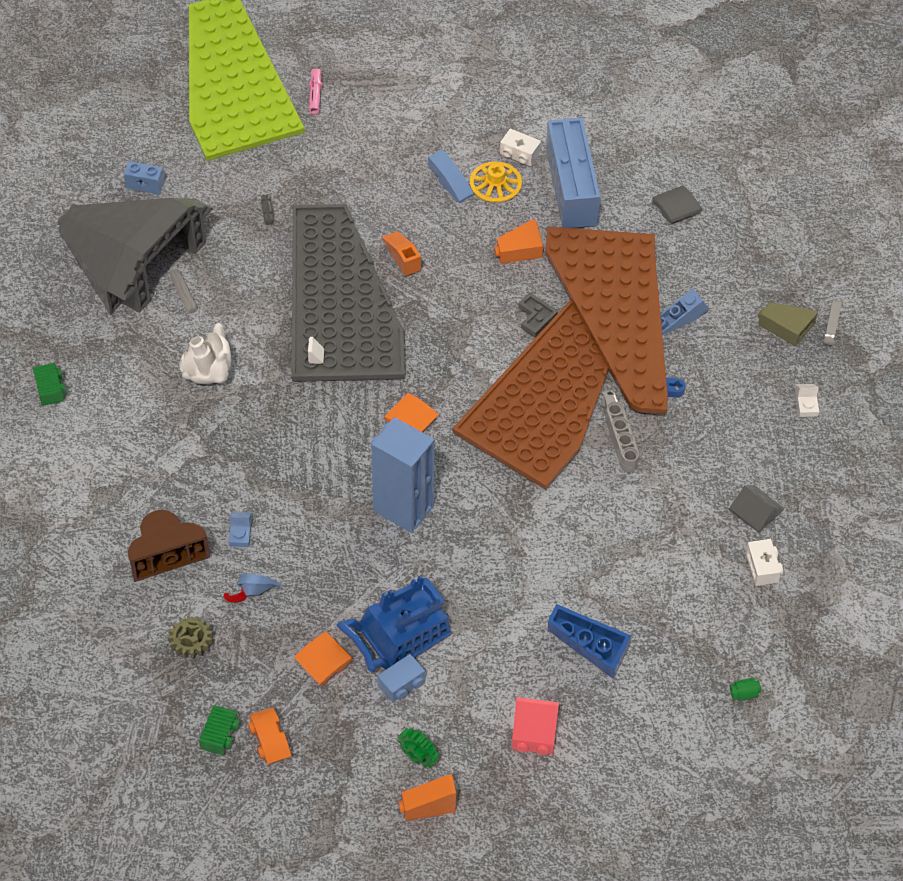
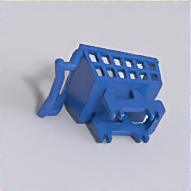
(388, 629)

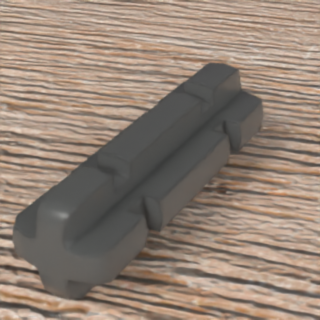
(267, 209)

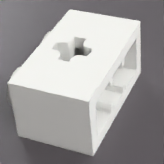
(520, 147)
(763, 562)

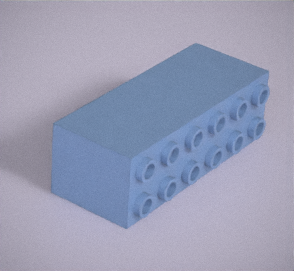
(572, 173)
(403, 474)

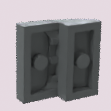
(677, 204)

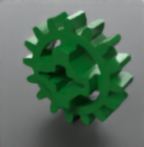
(418, 747)

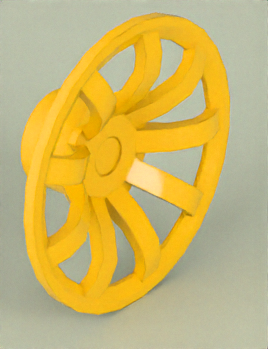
(496, 177)

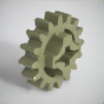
(191, 634)

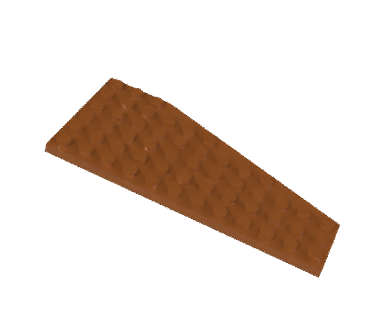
(541, 402)

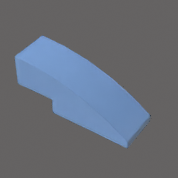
(450, 176)

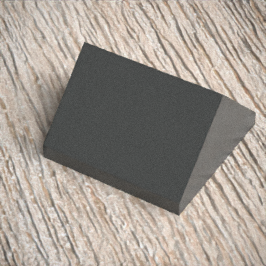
(755, 507)

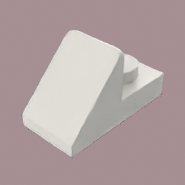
(807, 400)

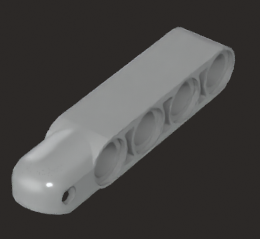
(620, 431)

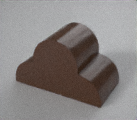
(166, 545)

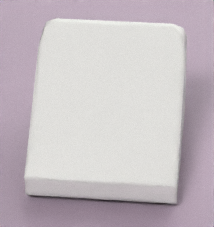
(315, 352)

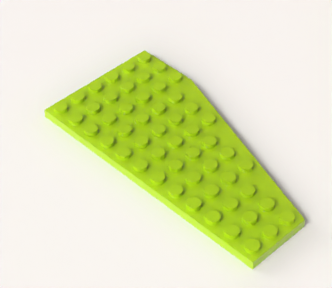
(233, 84)

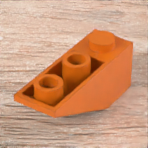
(403, 253)

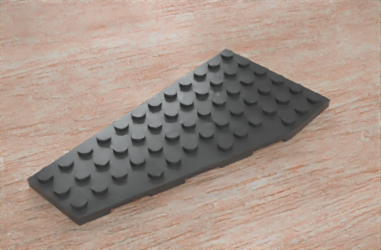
(340, 301)

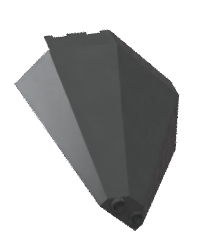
(122, 237)

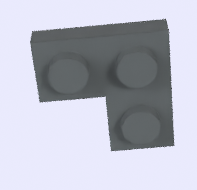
(539, 314)

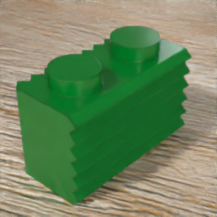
(48, 383)
(219, 730)

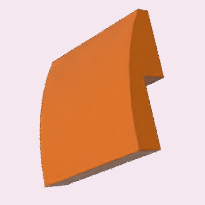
(412, 412)
(323, 658)

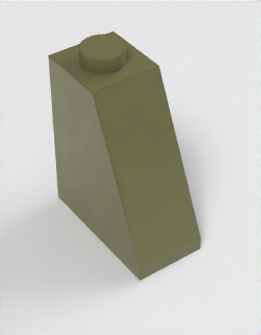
(787, 321)

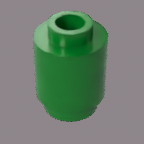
(745, 689)

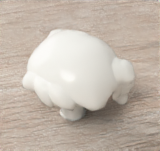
(207, 360)

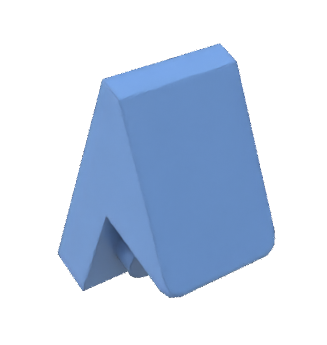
(240, 529)

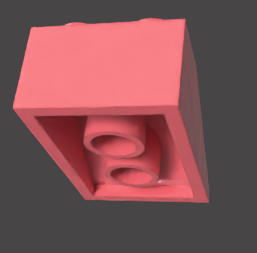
(535, 726)

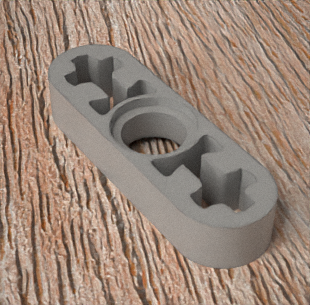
(832, 322)

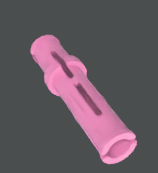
(315, 86)

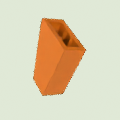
(520, 244)
(429, 799)

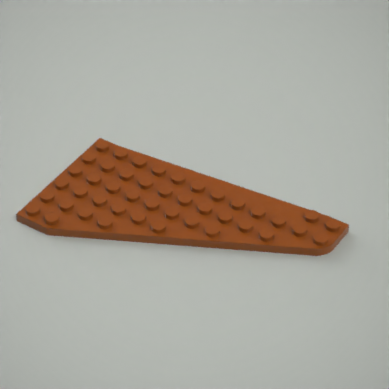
(617, 297)

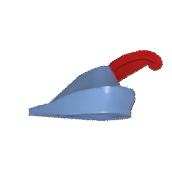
(251, 585)

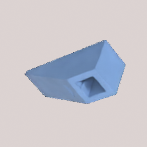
(683, 311)

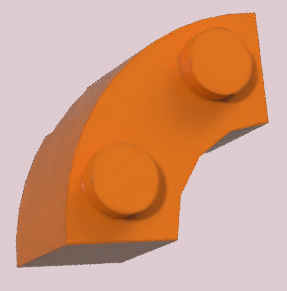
(271, 739)

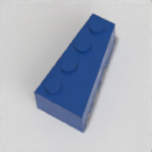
(591, 639)

